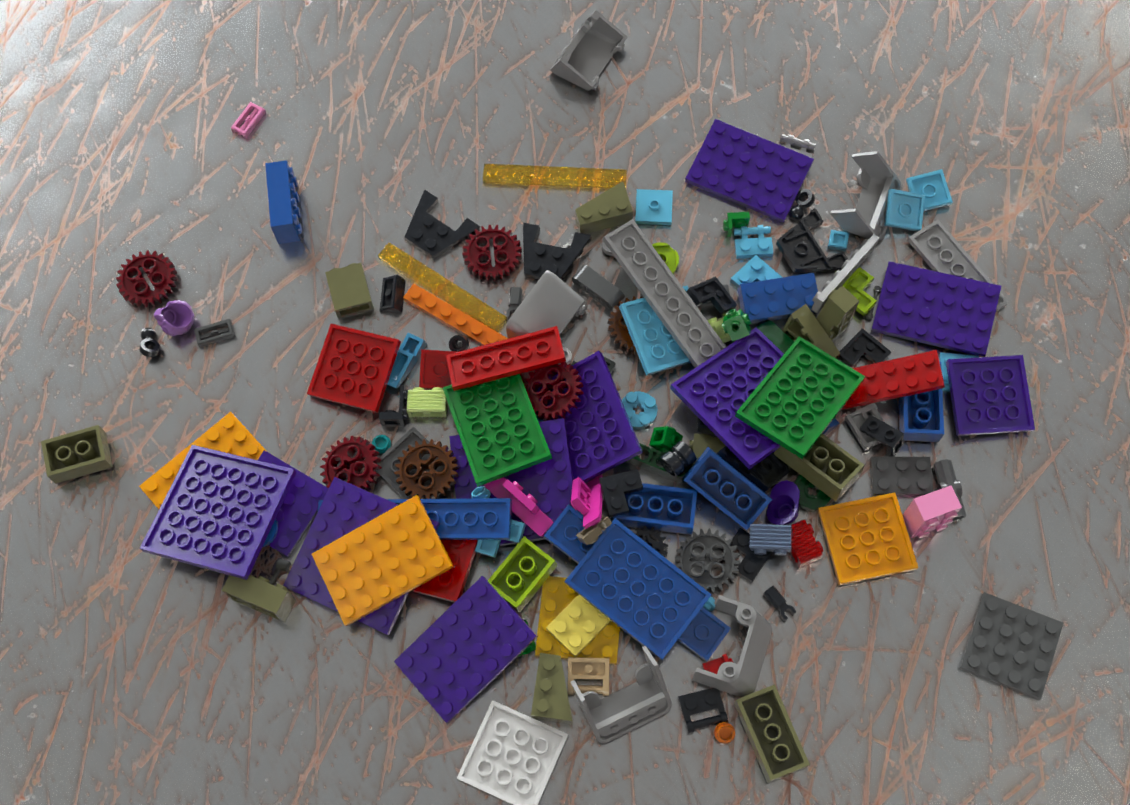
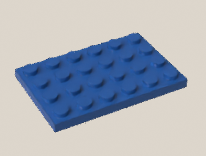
(638, 589)

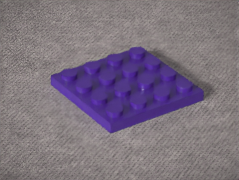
(990, 395)
(297, 508)

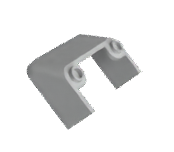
(870, 212)
(742, 677)
(628, 706)

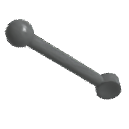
(877, 289)

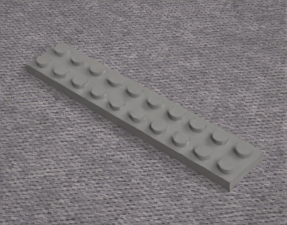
(663, 293)

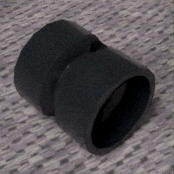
(675, 461)

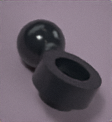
(796, 213)
(453, 343)
(149, 346)

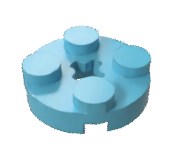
(646, 402)

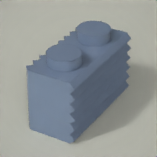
(770, 538)

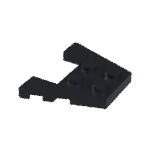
(431, 234)
(802, 249)
(545, 257)
(763, 474)

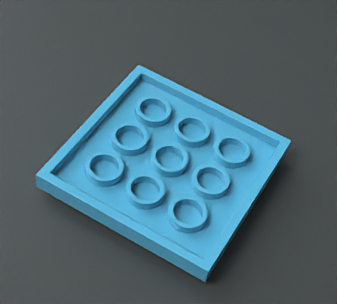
(651, 338)

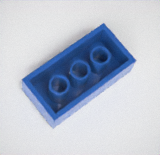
(283, 202)
(777, 297)
(922, 416)
(727, 488)
(662, 508)

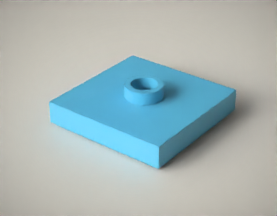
(933, 186)
(654, 207)
(904, 210)

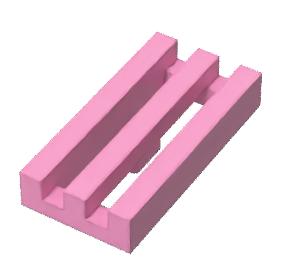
(250, 122)

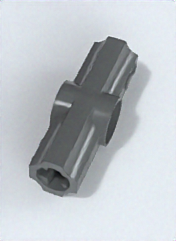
(946, 477)

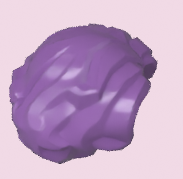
(175, 317)

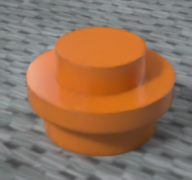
(724, 732)

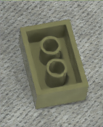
(76, 454)
(260, 596)

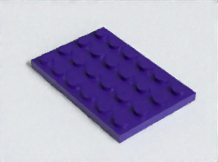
(749, 170)
(936, 308)
(599, 428)
(465, 649)

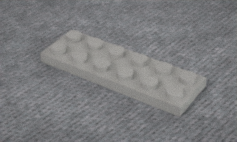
(947, 256)

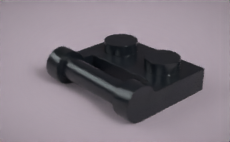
(699, 703)

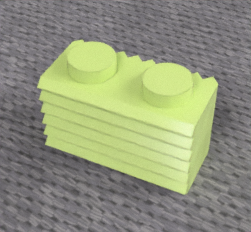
(426, 403)

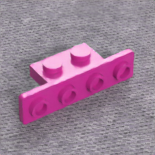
(588, 500)
(522, 505)

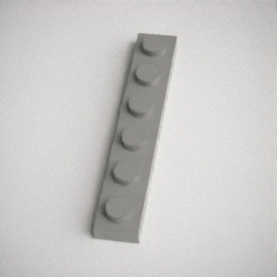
(848, 269)

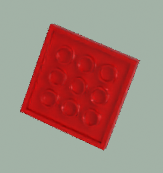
(354, 368)
(451, 583)

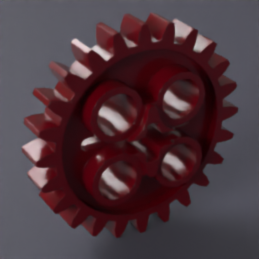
(509, 250)
(162, 270)
(561, 402)
(350, 465)

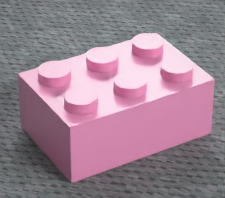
(931, 512)

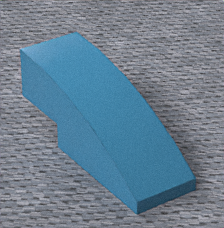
(406, 359)

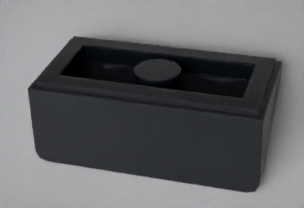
(392, 294)

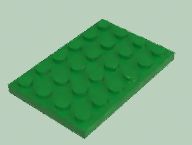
(800, 397)
(497, 428)

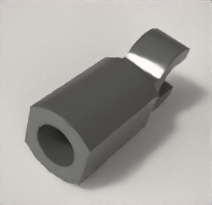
(515, 299)

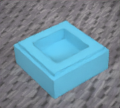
(838, 240)

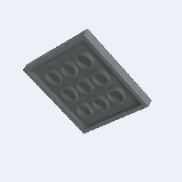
(1011, 646)

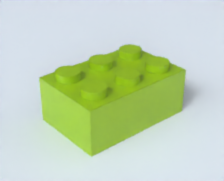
(522, 574)

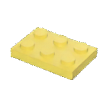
(578, 625)

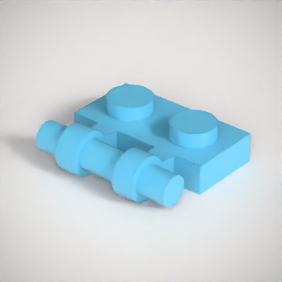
(750, 247)

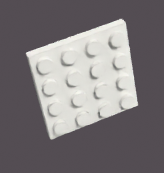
(512, 756)

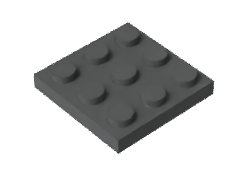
(391, 456)

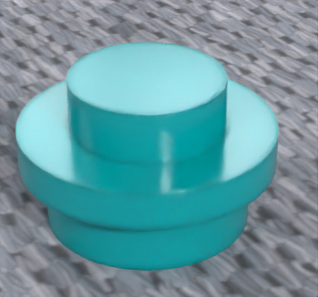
(381, 443)

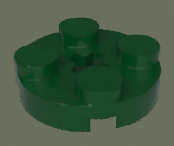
(808, 501)

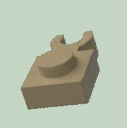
(591, 534)

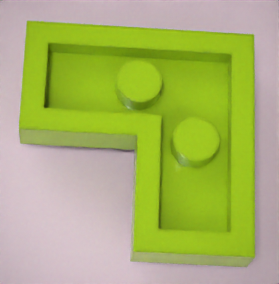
(856, 285)

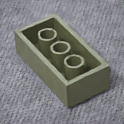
(825, 466)
(771, 733)

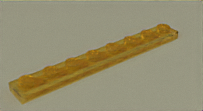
(553, 176)
(441, 287)

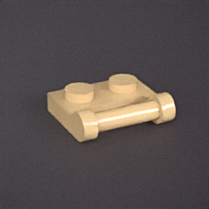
(589, 669)

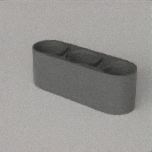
(598, 287)

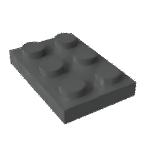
(901, 475)

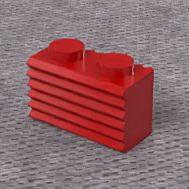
(804, 547)

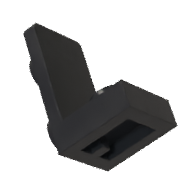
(394, 418)
(884, 433)

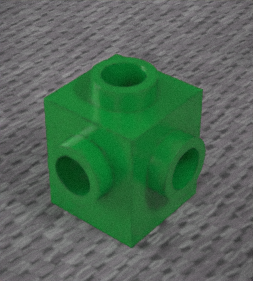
(736, 324)
(664, 438)

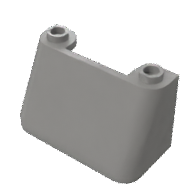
(589, 51)
(546, 306)

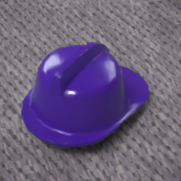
(784, 503)

